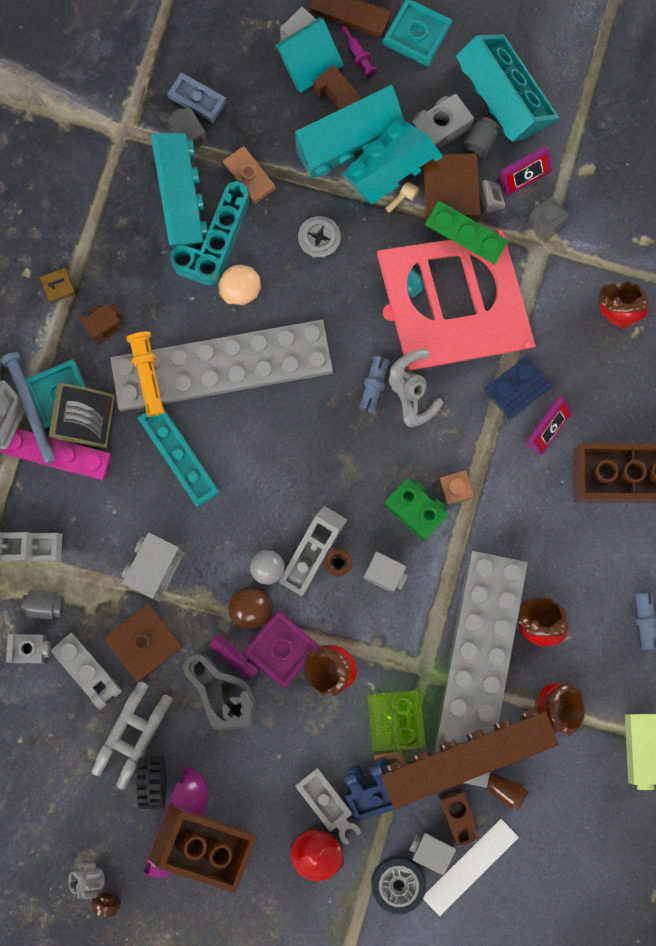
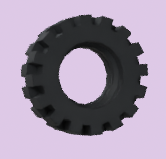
(151, 782)

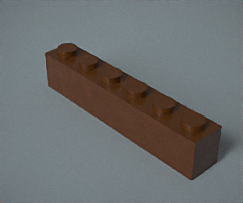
(468, 759)

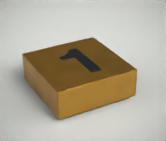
(57, 285)

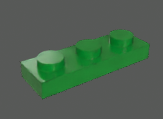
(466, 232)

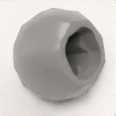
(267, 567)

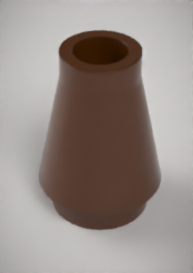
(338, 554)
(507, 791)

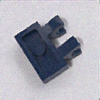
(369, 799)

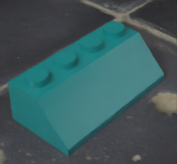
(506, 86)
(346, 132)
(178, 189)

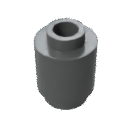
(481, 137)
(43, 604)

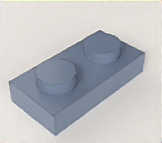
(196, 95)

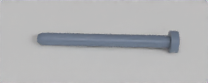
(12, 362)

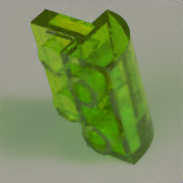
(396, 721)

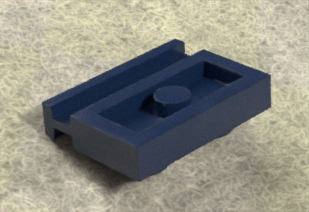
(517, 387)

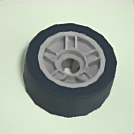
(412, 891)

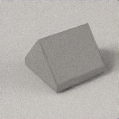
(490, 197)

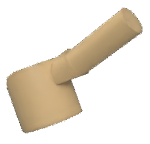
(408, 190)

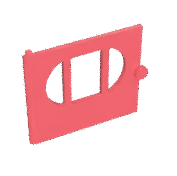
(459, 339)

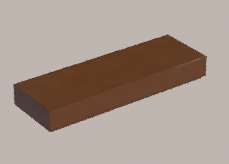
(354, 14)

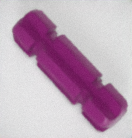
(233, 657)

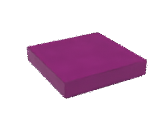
(280, 649)

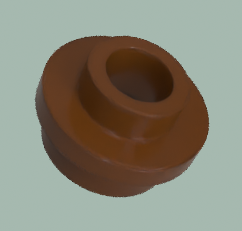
(106, 904)

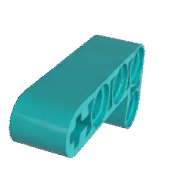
(216, 233)

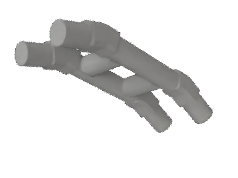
(148, 730)

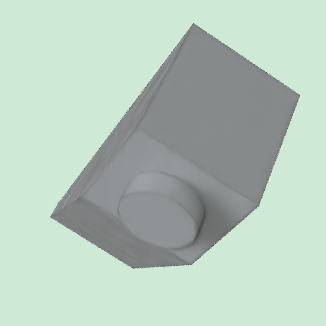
(313, 550)

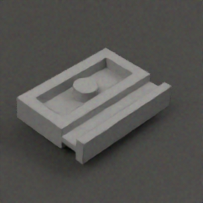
(10, 414)

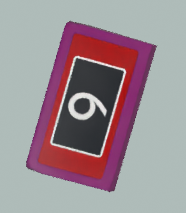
(525, 171)
(549, 426)

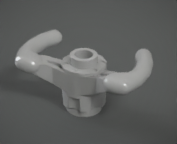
(411, 387)

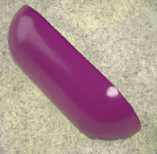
(189, 793)

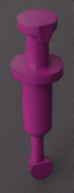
(362, 58)

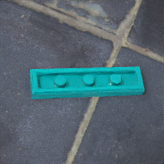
(180, 457)

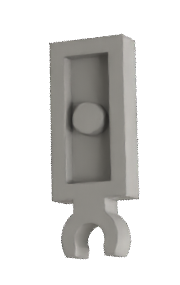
(327, 803)

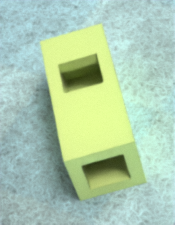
(641, 750)

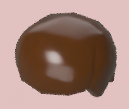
(250, 607)

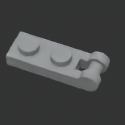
(85, 670)

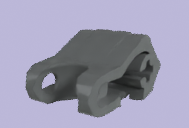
(211, 692)

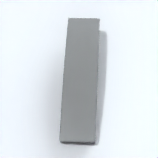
(30, 547)

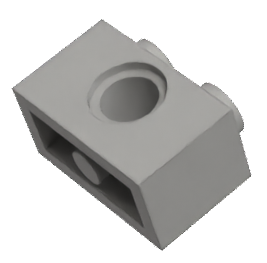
(451, 111)

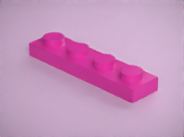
(67, 455)

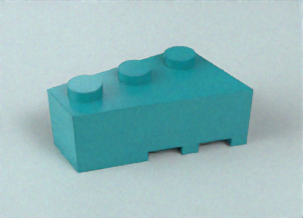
(390, 159)

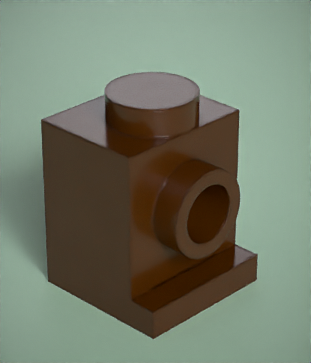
(102, 322)

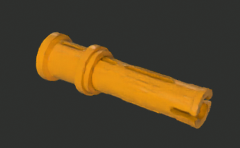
(144, 360)

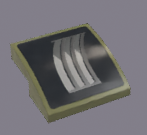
(81, 415)

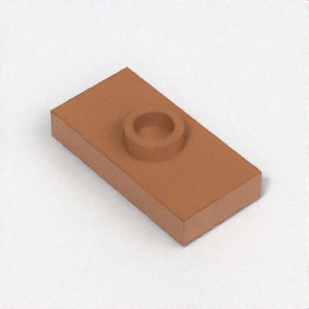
(247, 171)

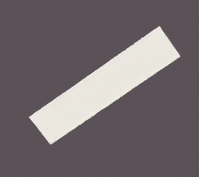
(470, 867)

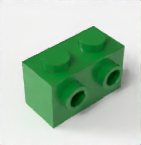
(416, 509)

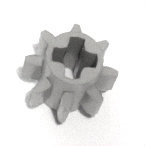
(86, 880)

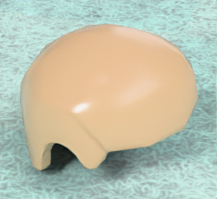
(239, 285)

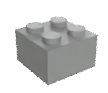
(152, 566)

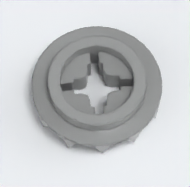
(313, 227)

